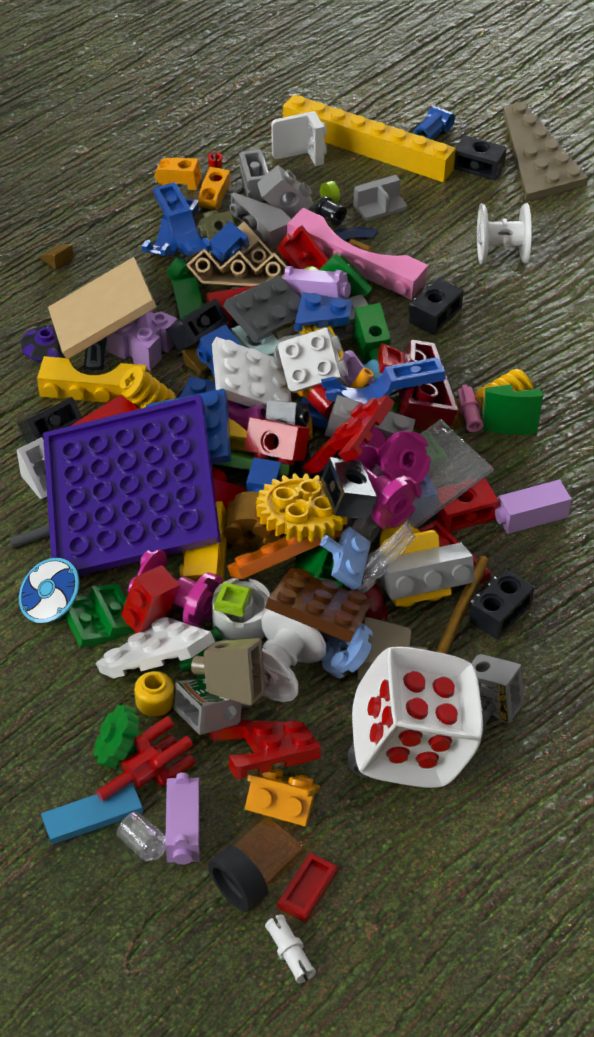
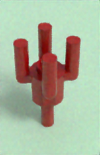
(151, 760)

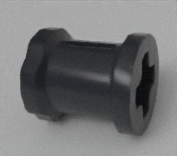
(330, 210)

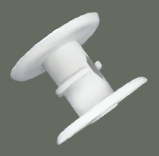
(504, 233)
(287, 644)

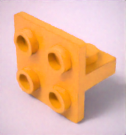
(281, 795)

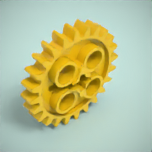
(298, 508)

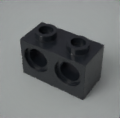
(501, 604)

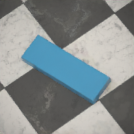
(90, 814)

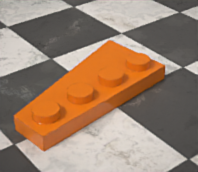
(272, 554)

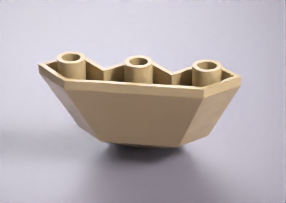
(244, 269)

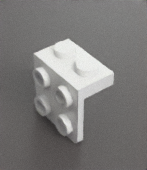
(299, 136)
(312, 358)

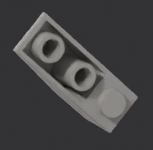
(264, 220)

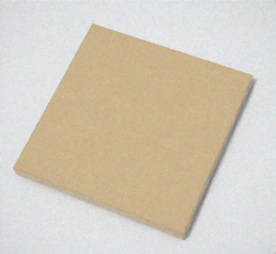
(101, 308)

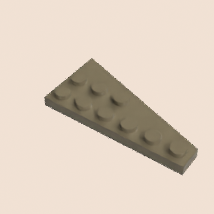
(538, 156)

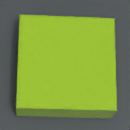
(233, 599)

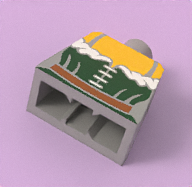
(204, 710)

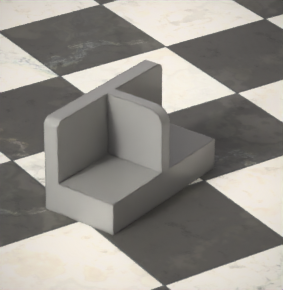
(379, 198)

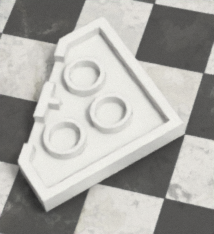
(149, 648)

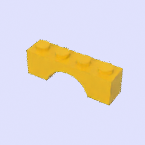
(61, 380)

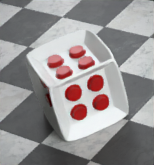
(416, 717)

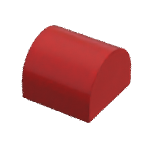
(319, 402)

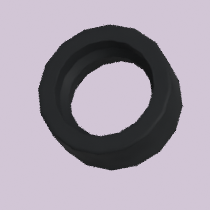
(238, 878)

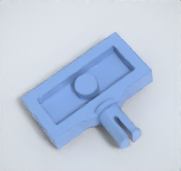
(348, 556)

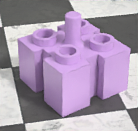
(143, 339)

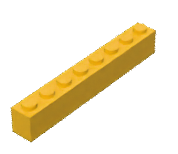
(378, 140)

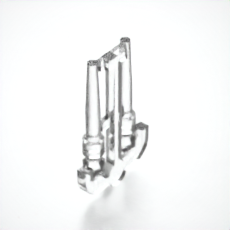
(379, 556)

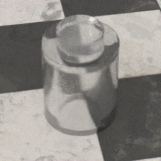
(142, 836)

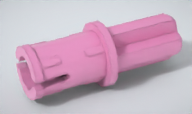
(470, 409)

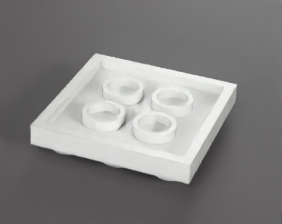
(248, 374)

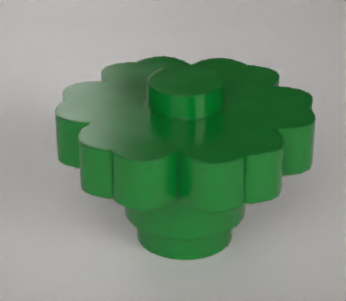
(117, 736)

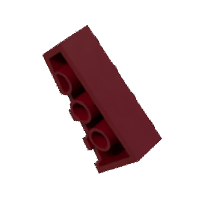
(428, 401)

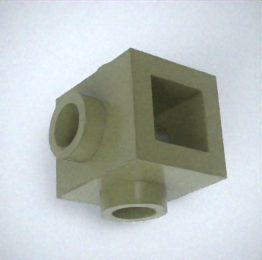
(213, 223)

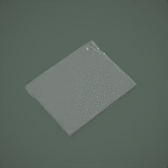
(451, 472)

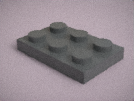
(264, 308)

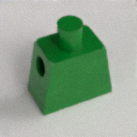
(368, 342)

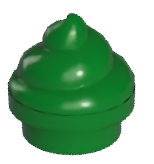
(178, 270)

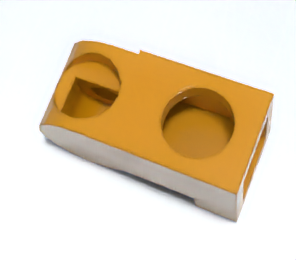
(180, 171)
(213, 191)

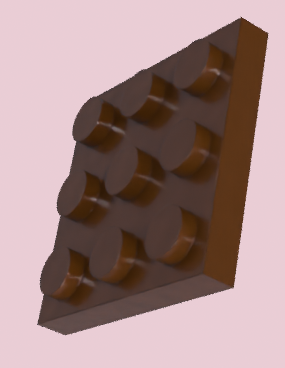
(319, 604)

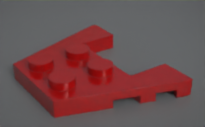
(351, 433)
(271, 743)

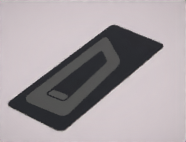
(95, 356)

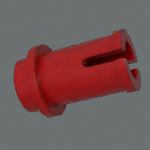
(215, 163)

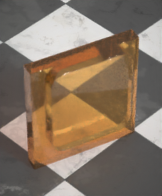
(270, 848)

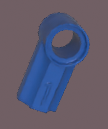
(435, 122)

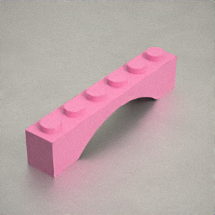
(397, 273)

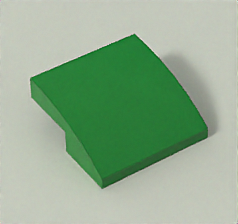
(511, 411)
(98, 616)

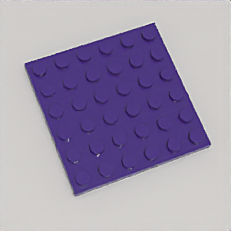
(131, 486)

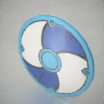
(49, 590)

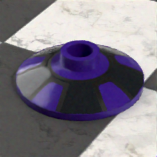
(41, 342)

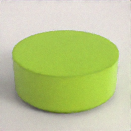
(331, 190)

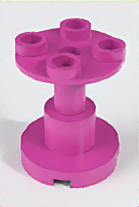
(401, 454)
(394, 497)
(192, 596)

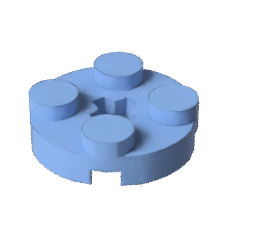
(347, 656)

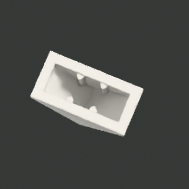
(32, 466)

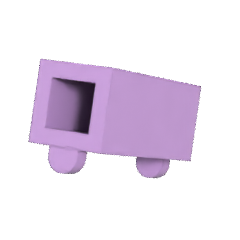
(319, 282)
(533, 506)
(183, 819)

